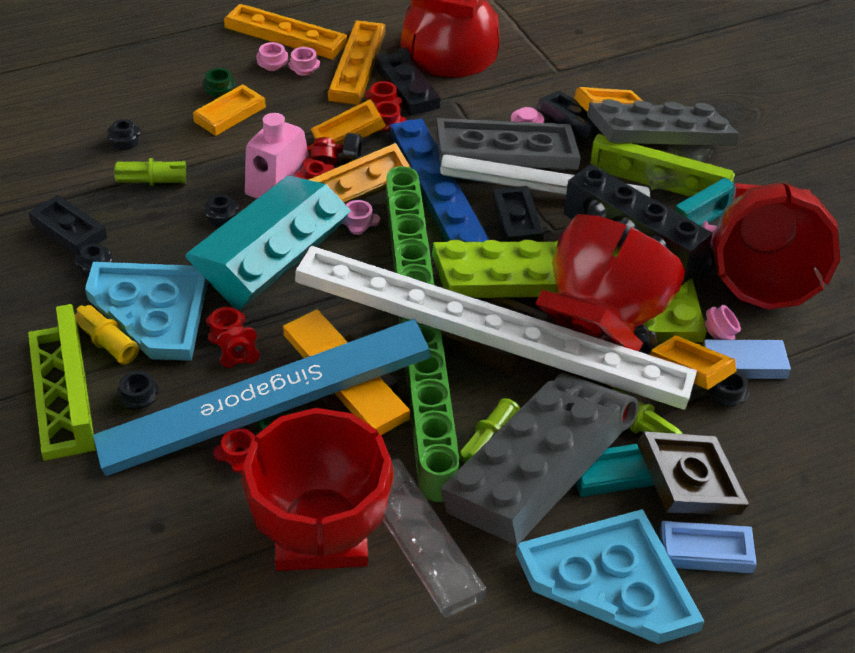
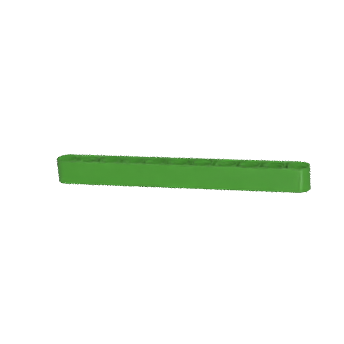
(426, 380)

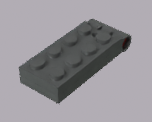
(537, 456)

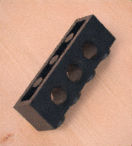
(603, 195)

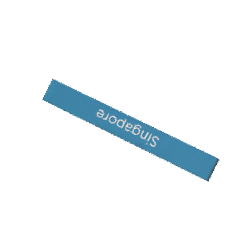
(260, 397)

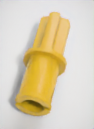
(106, 334)

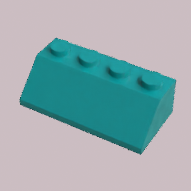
(268, 238)

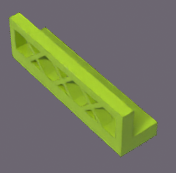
(629, 161)
(73, 380)

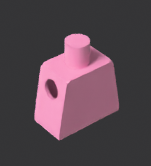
(273, 154)

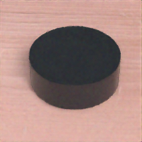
(352, 147)

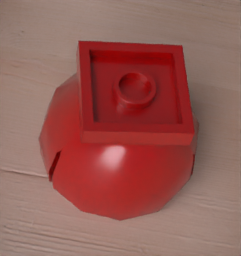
(451, 36)
(773, 244)
(606, 292)
(318, 488)

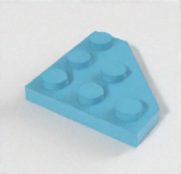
(152, 304)
(614, 574)

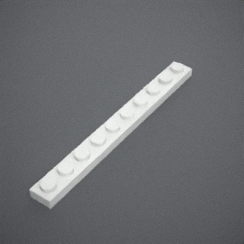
(497, 327)

